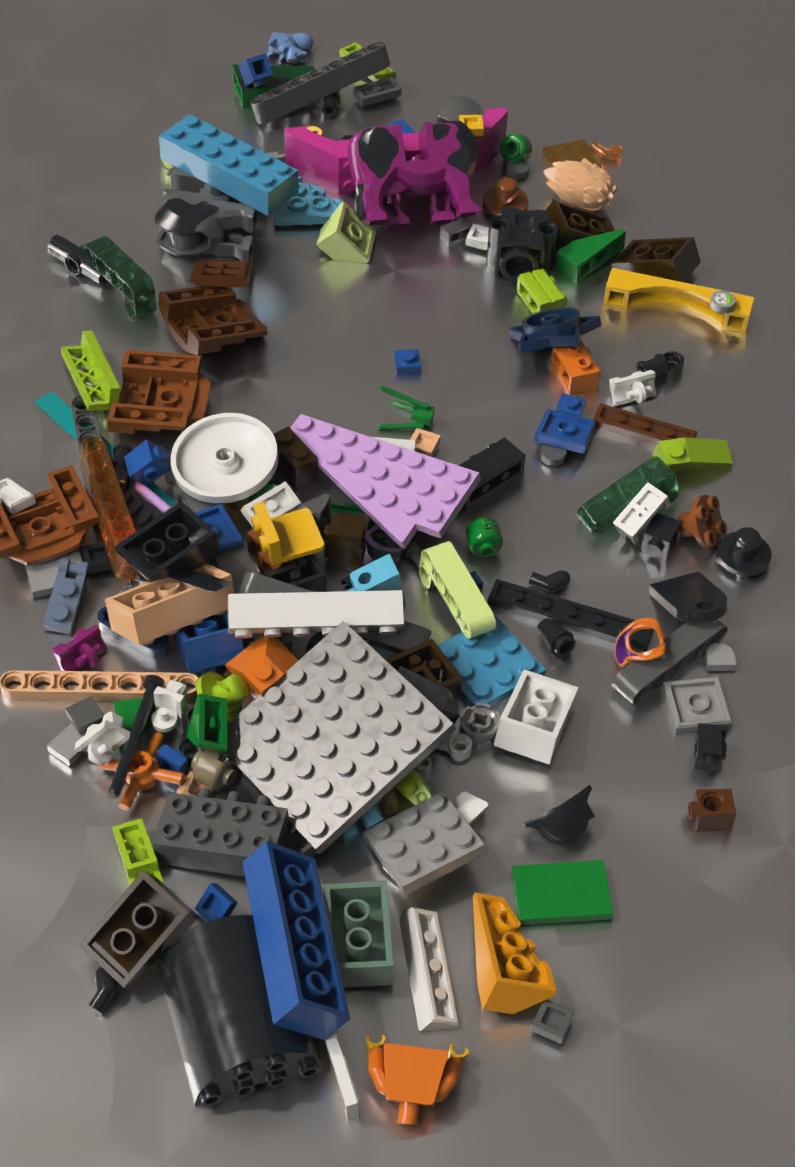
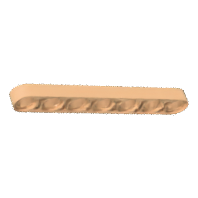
(86, 681)

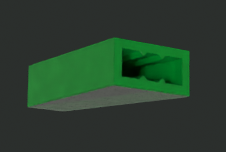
(280, 76)

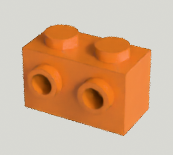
(576, 368)

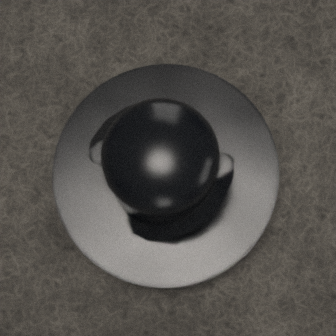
(744, 553)

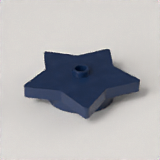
(553, 328)

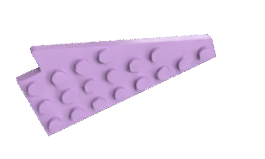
(388, 482)

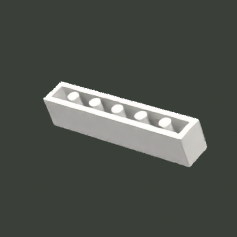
(314, 612)

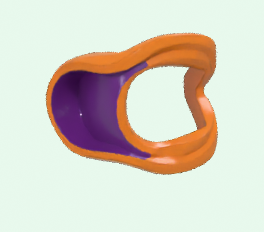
(624, 649)

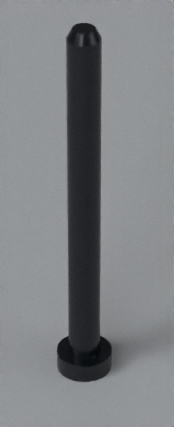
(150, 684)

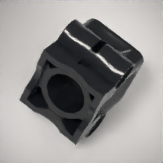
(521, 242)

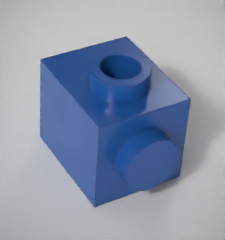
(256, 70)
(147, 462)

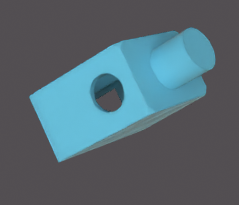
(377, 576)

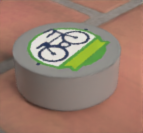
(722, 302)

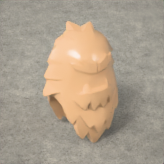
(581, 184)

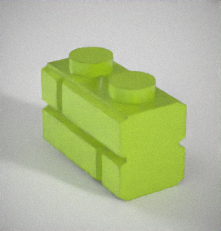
(540, 291)

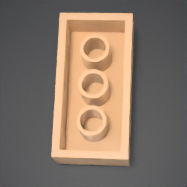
(165, 607)

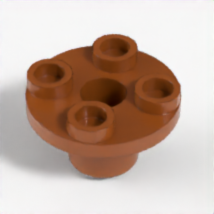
(504, 194)
(703, 522)

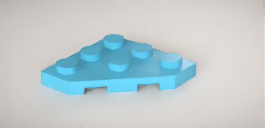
(306, 207)

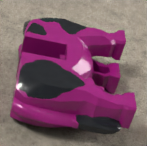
(440, 172)

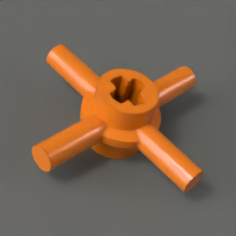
(144, 772)

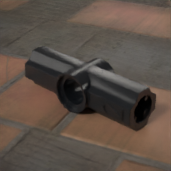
(74, 258)

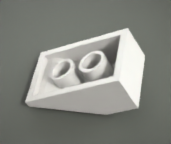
(535, 716)

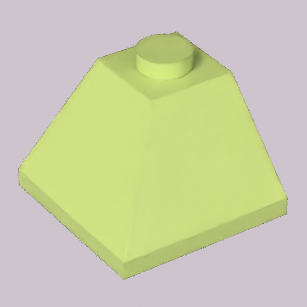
(346, 236)

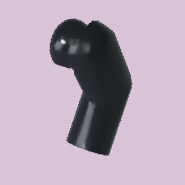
(552, 582)
(106, 987)

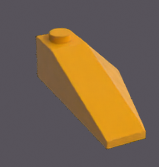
(506, 965)

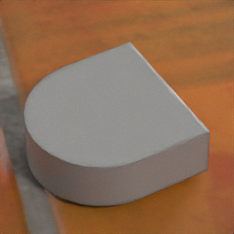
(720, 658)

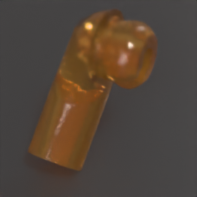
(606, 154)

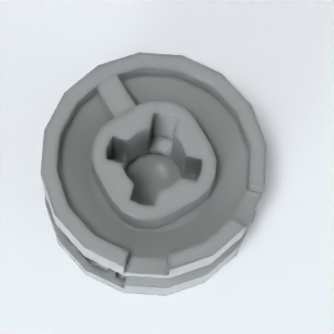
(480, 725)

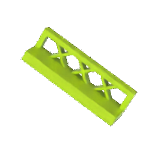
(99, 373)

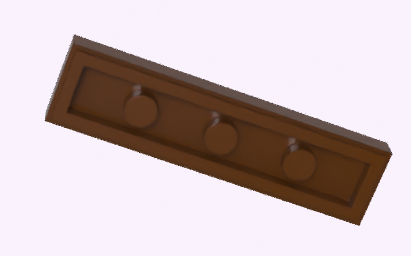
(638, 426)

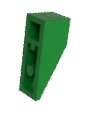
(589, 253)

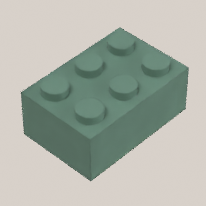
(361, 932)

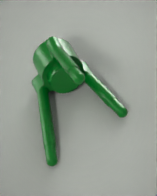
(421, 412)

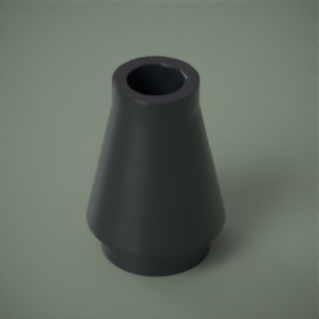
(557, 638)

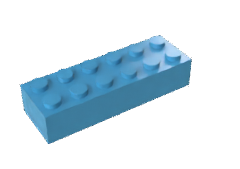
(229, 164)

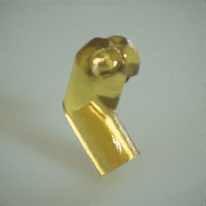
(235, 512)

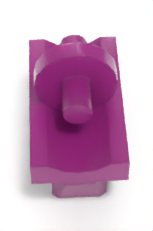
(81, 650)

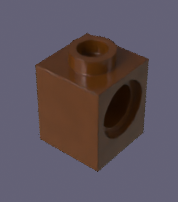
(723, 808)

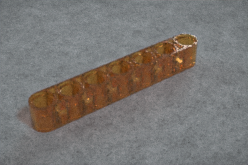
(108, 502)

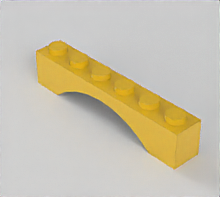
(634, 289)

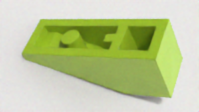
(693, 454)

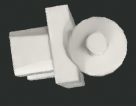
(632, 388)
(170, 707)
(103, 738)

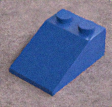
(207, 644)

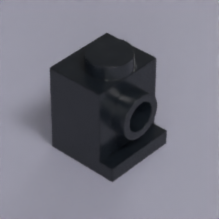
(709, 746)

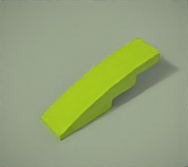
(135, 850)

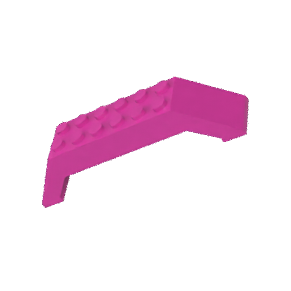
(327, 160)

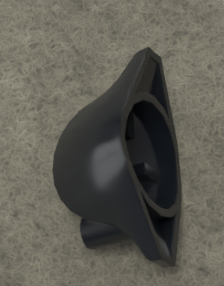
(566, 820)

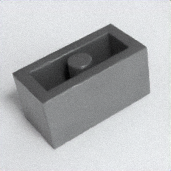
(455, 231)

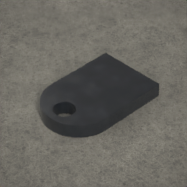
(690, 598)

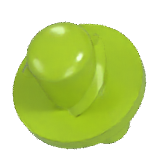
(232, 688)

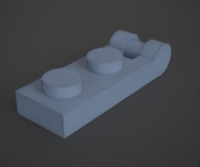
(66, 597)

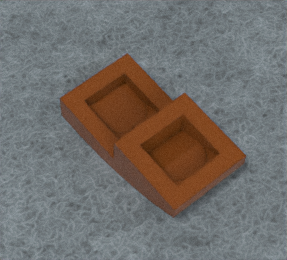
(254, 547)

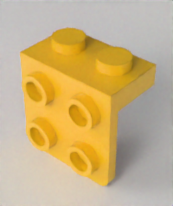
(286, 535)

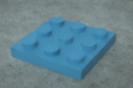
(489, 664)

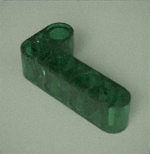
(124, 275)
(606, 506)

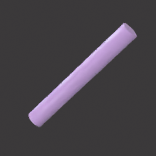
(151, 497)

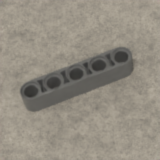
(682, 649)

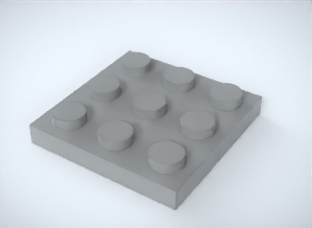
(424, 843)

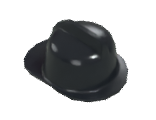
(381, 544)

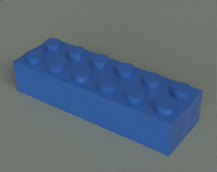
(295, 941)

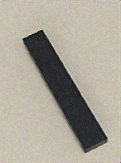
(565, 613)

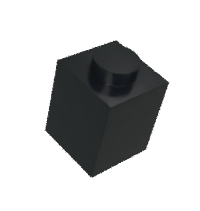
(660, 536)

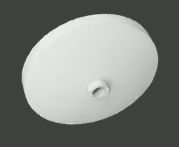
(224, 458)

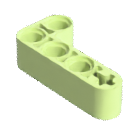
(444, 569)

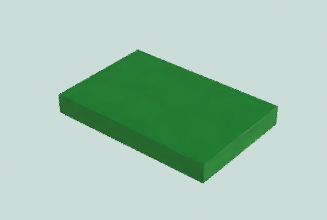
(562, 892)

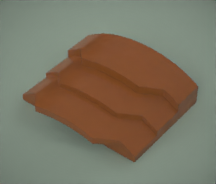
(159, 392)
(52, 524)

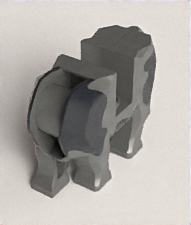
(197, 220)

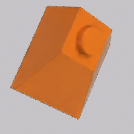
(262, 664)

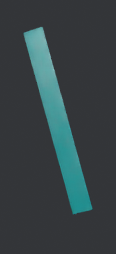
(62, 414)

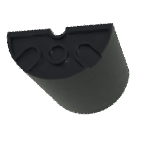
(225, 1015)

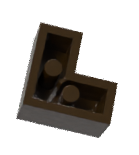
(295, 459)
(346, 541)
(431, 664)

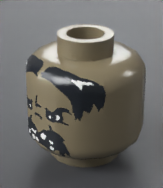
(213, 769)

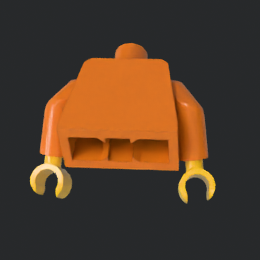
(413, 1075)

